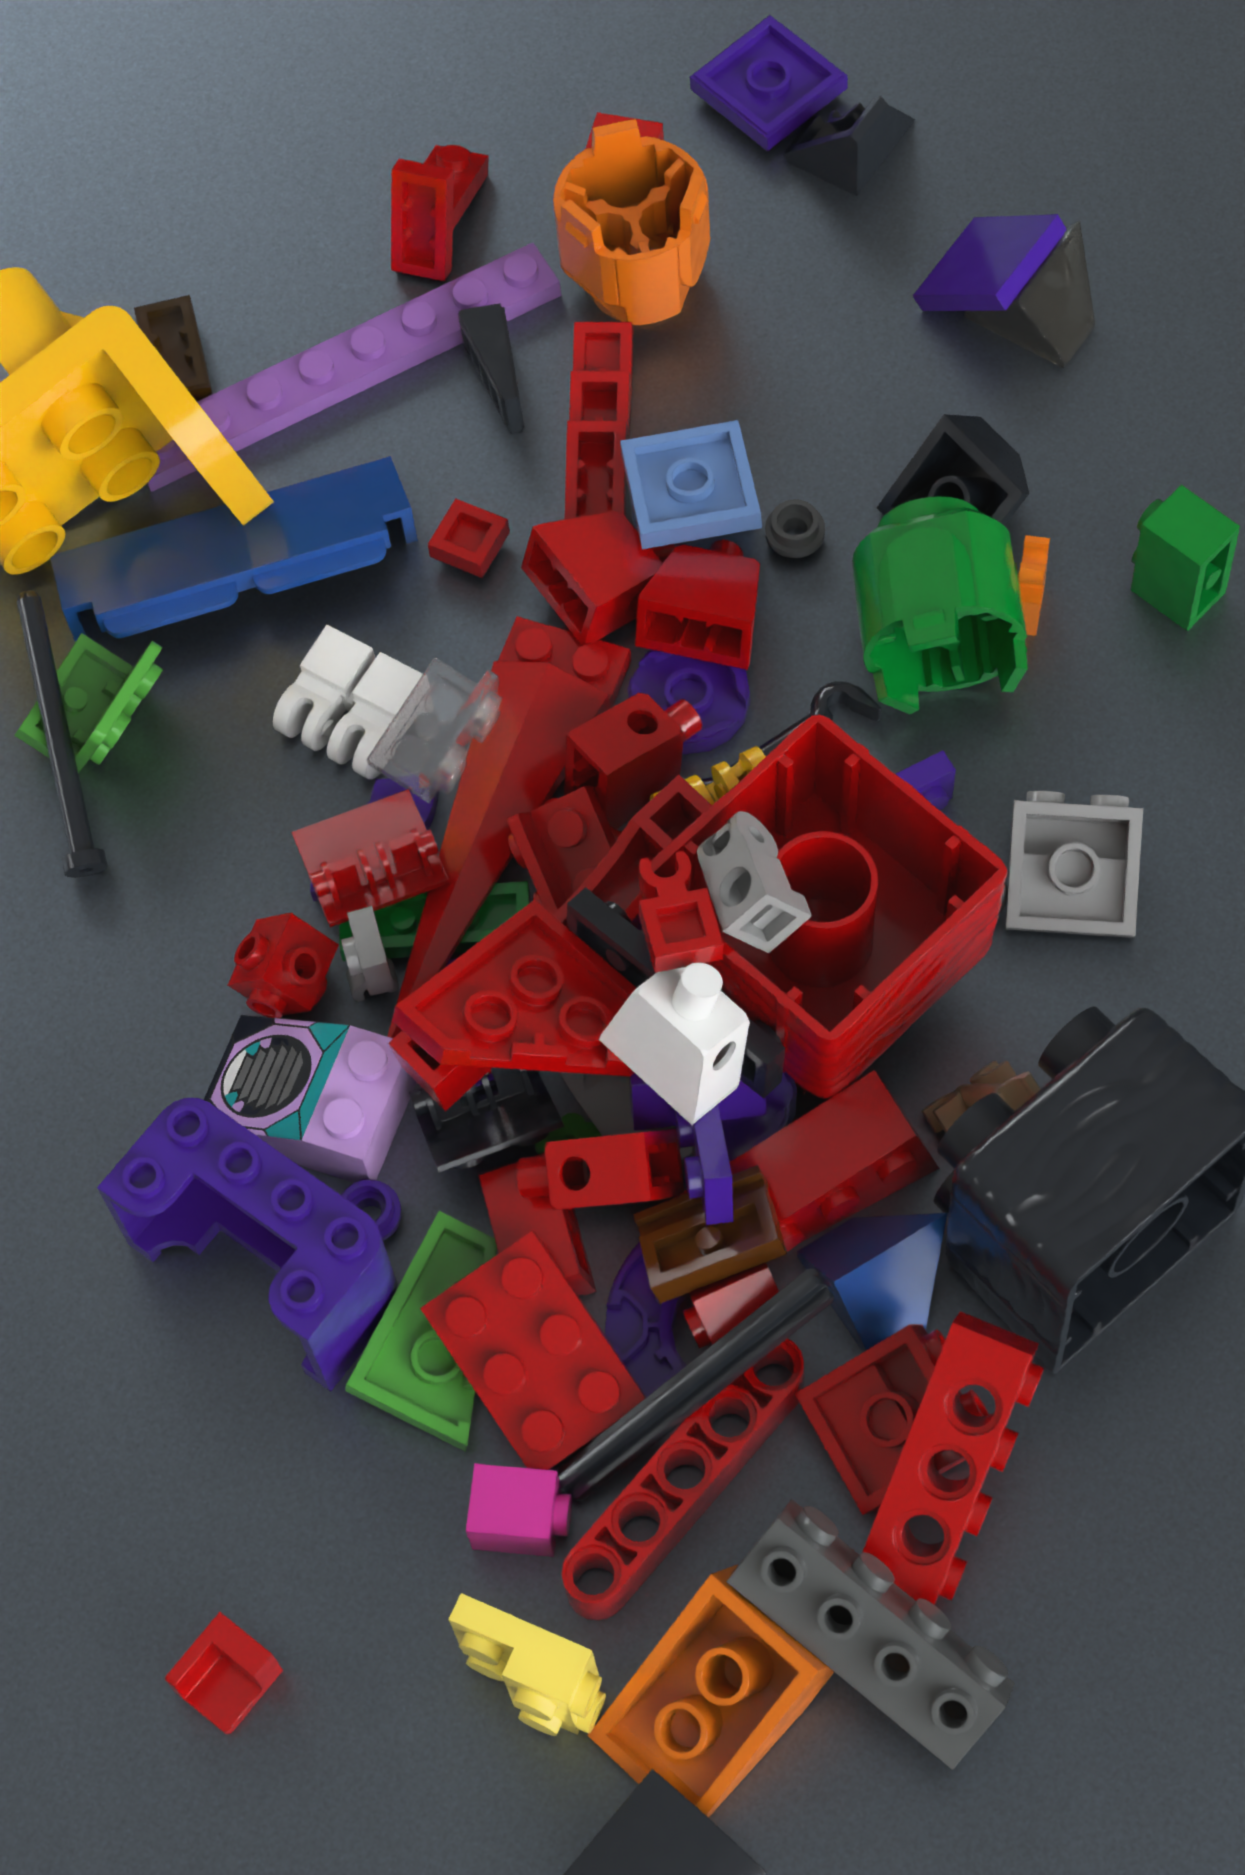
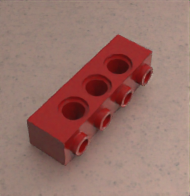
(971, 1355)

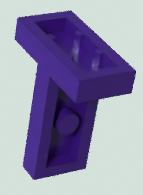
(709, 1169)

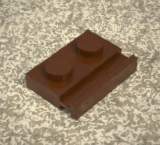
(688, 1254)

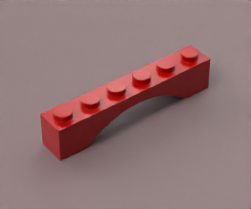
(612, 880)

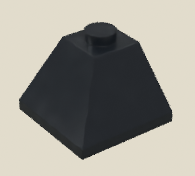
(963, 462)

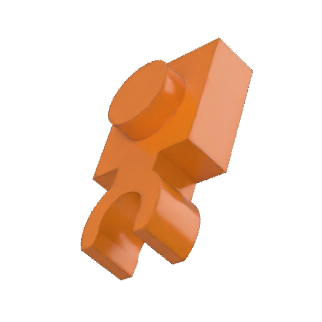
(1032, 579)

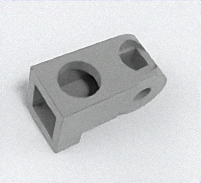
(750, 884)

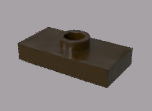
(176, 337)

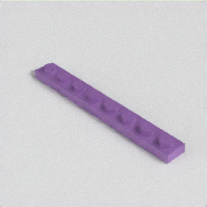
(365, 355)

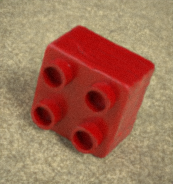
(892, 895)

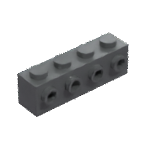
(874, 1632)

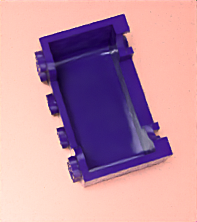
(209, 1175)

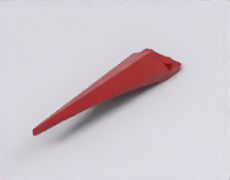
(546, 692)

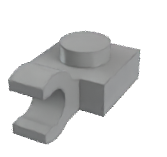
(366, 957)

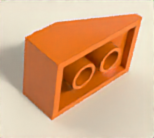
(711, 1696)

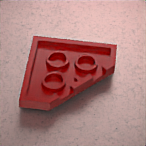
(521, 1002)

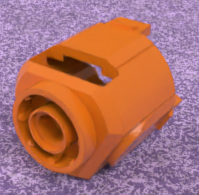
(632, 223)

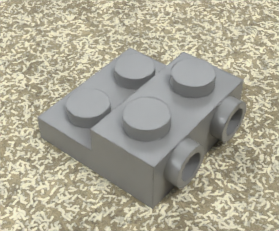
(1074, 865)

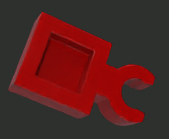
(677, 921)

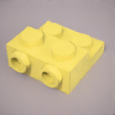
(544, 1673)

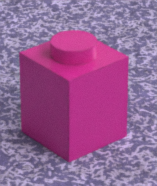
(517, 1510)

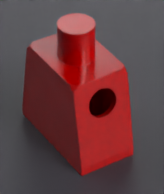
(591, 571)
(701, 605)
(629, 753)
(620, 1167)

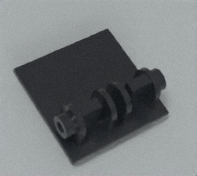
(487, 1120)

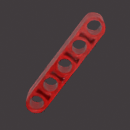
(676, 1508)

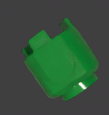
(938, 602)

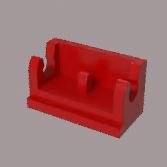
(517, 1216)

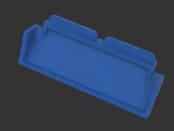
(209, 556)

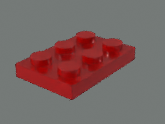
(534, 1353)

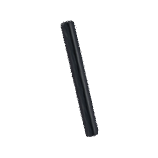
(696, 1384)

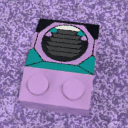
(314, 1092)

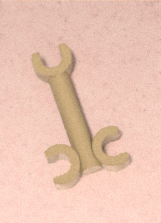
(990, 1079)

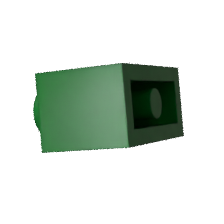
(1183, 556)

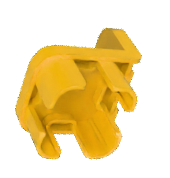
(86, 419)

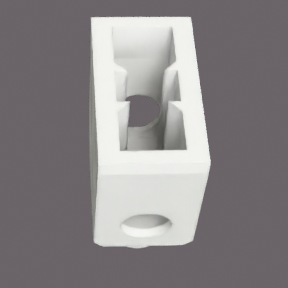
(682, 1038)

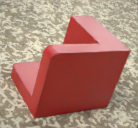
(224, 1673)

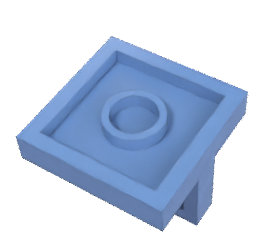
(690, 484)

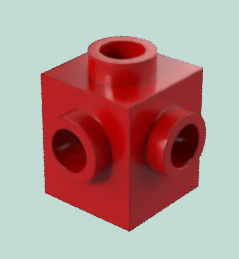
(282, 966)

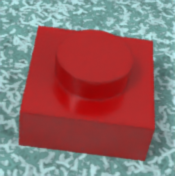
(468, 538)

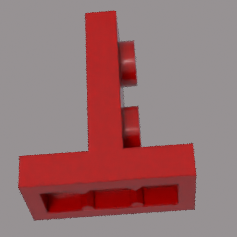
(428, 206)

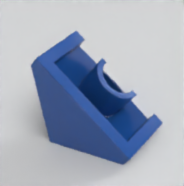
(879, 1271)

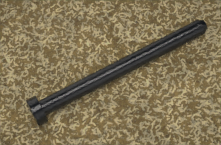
(83, 857)

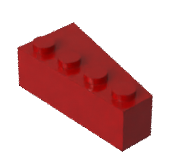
(838, 1159)

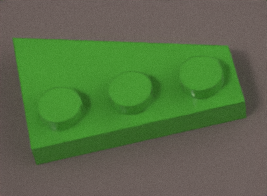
(405, 1361)

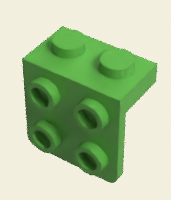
(97, 698)

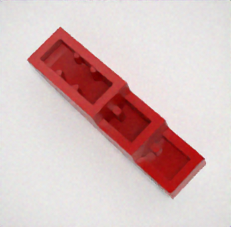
(598, 418)

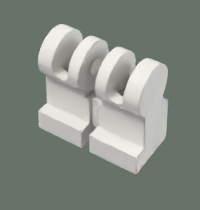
(342, 677)

